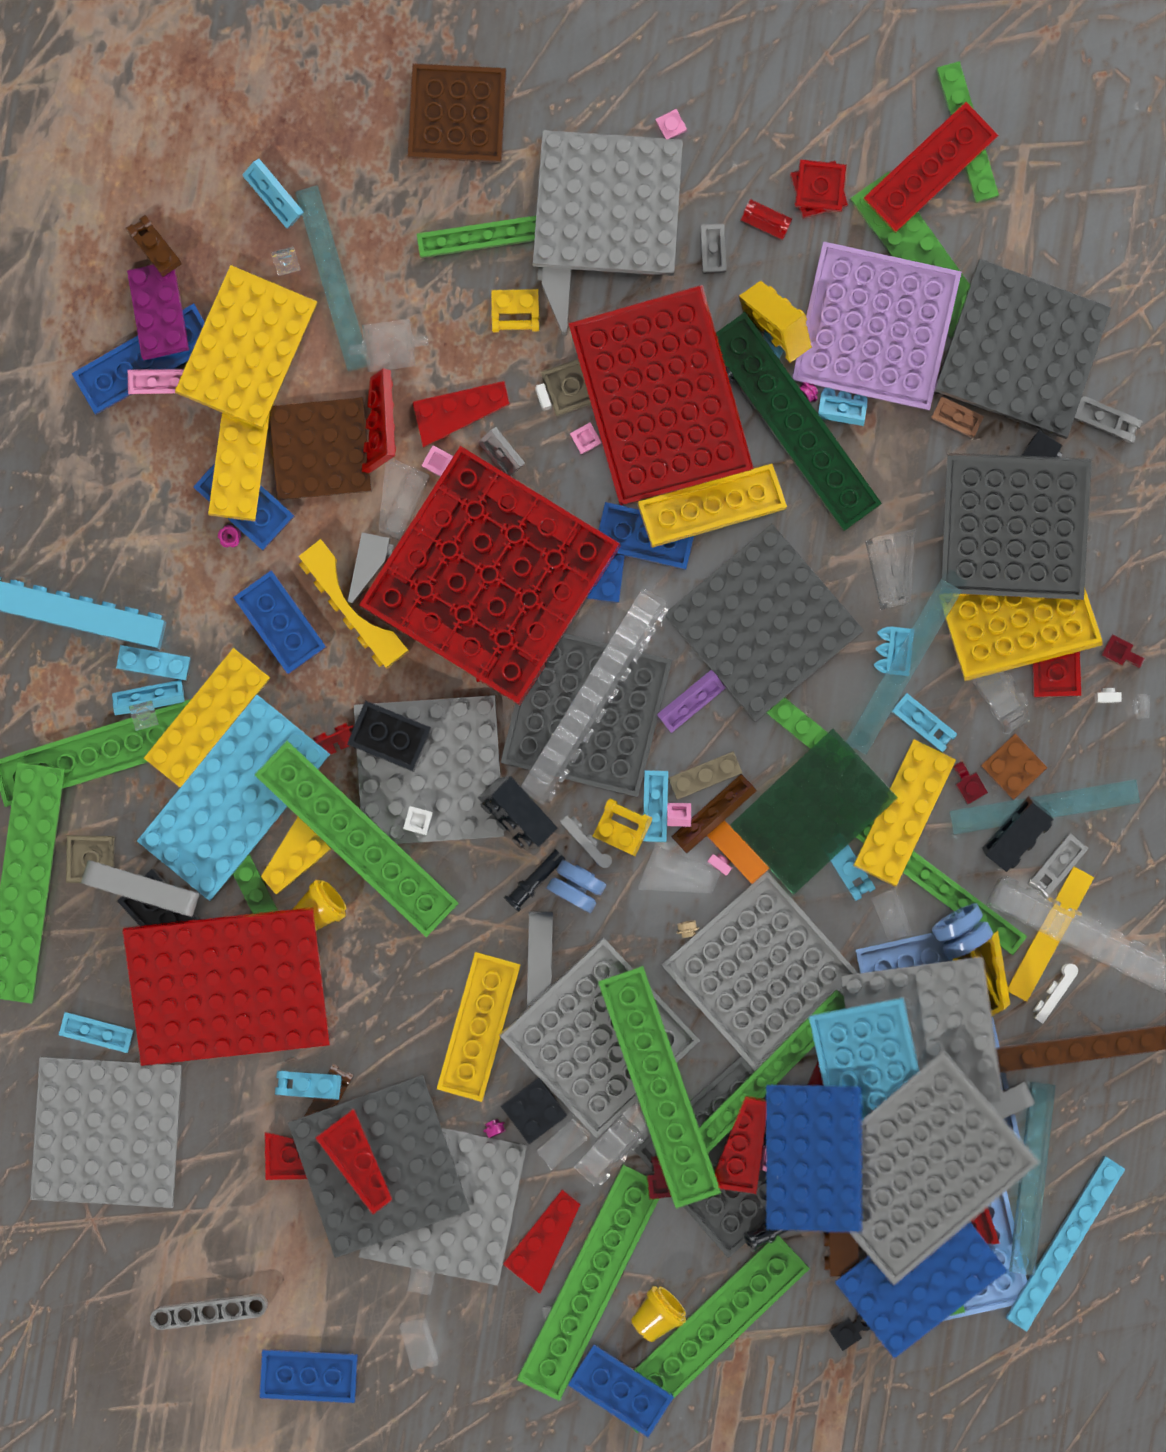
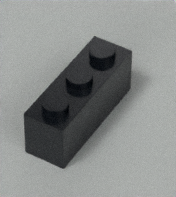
(1018, 834)

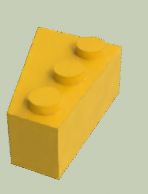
(778, 318)
(294, 856)
(994, 972)

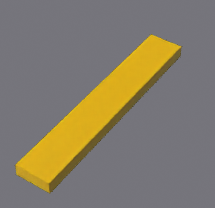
(1043, 946)

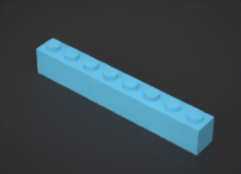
(81, 614)

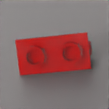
(766, 219)
(341, 735)

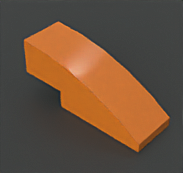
(738, 852)

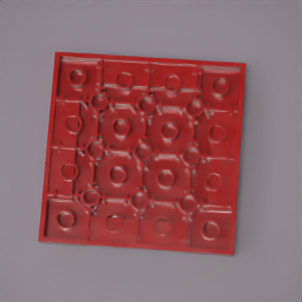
(490, 575)

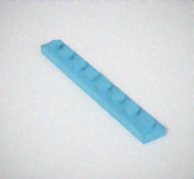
(1065, 1243)

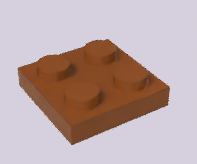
(1014, 766)

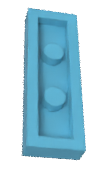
(272, 193)
(153, 662)
(160, 694)
(656, 804)
(96, 1032)

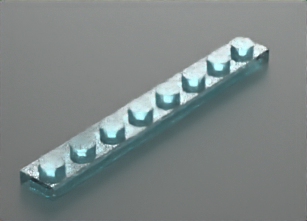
(331, 275)
(903, 666)
(1057, 804)
(1032, 1184)

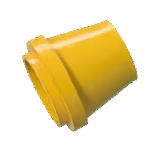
(326, 903)
(658, 1314)

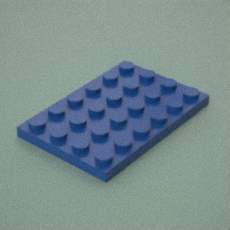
(814, 1158)
(926, 1294)

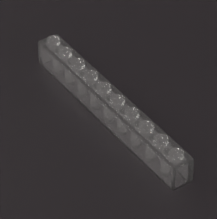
(593, 695)
(1079, 933)

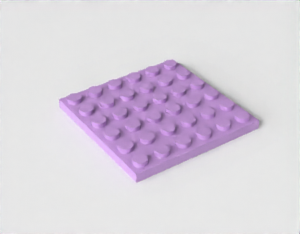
(877, 325)

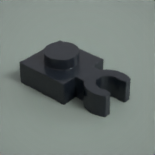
(847, 1333)

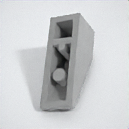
(557, 291)
(370, 560)

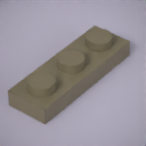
(705, 775)

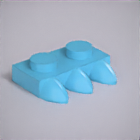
(842, 407)
(896, 638)

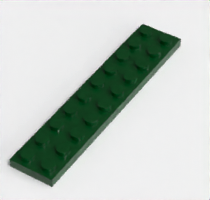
(795, 423)

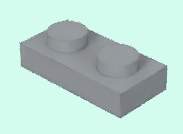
(713, 248)
(501, 452)

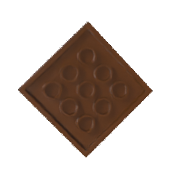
(456, 113)
(319, 448)

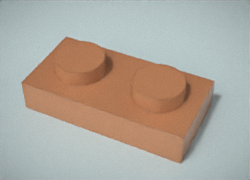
(957, 417)

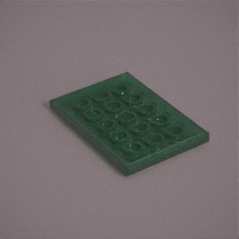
(813, 811)

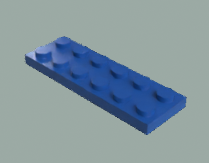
(106, 378)

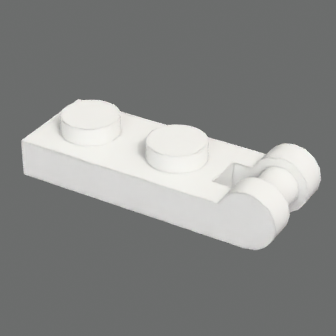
(1056, 991)

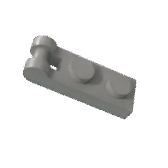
(1107, 419)
(587, 842)
(1058, 865)

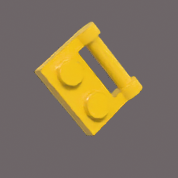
(515, 302)
(619, 834)

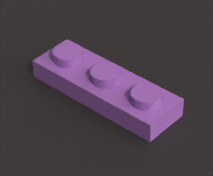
(691, 701)

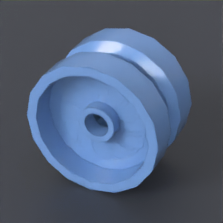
(576, 886)
(962, 931)

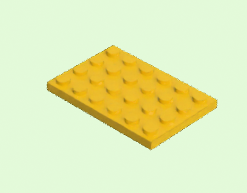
(246, 347)
(1015, 631)

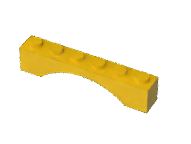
(323, 566)

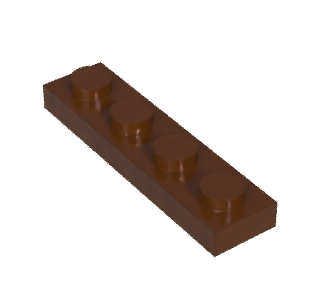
(714, 813)

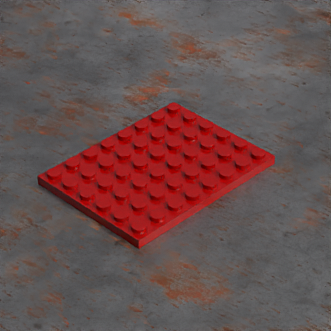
(661, 395)
(226, 986)

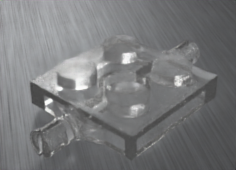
(388, 345)

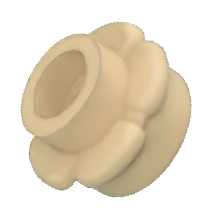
(687, 928)

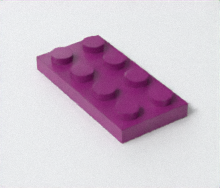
(157, 312)

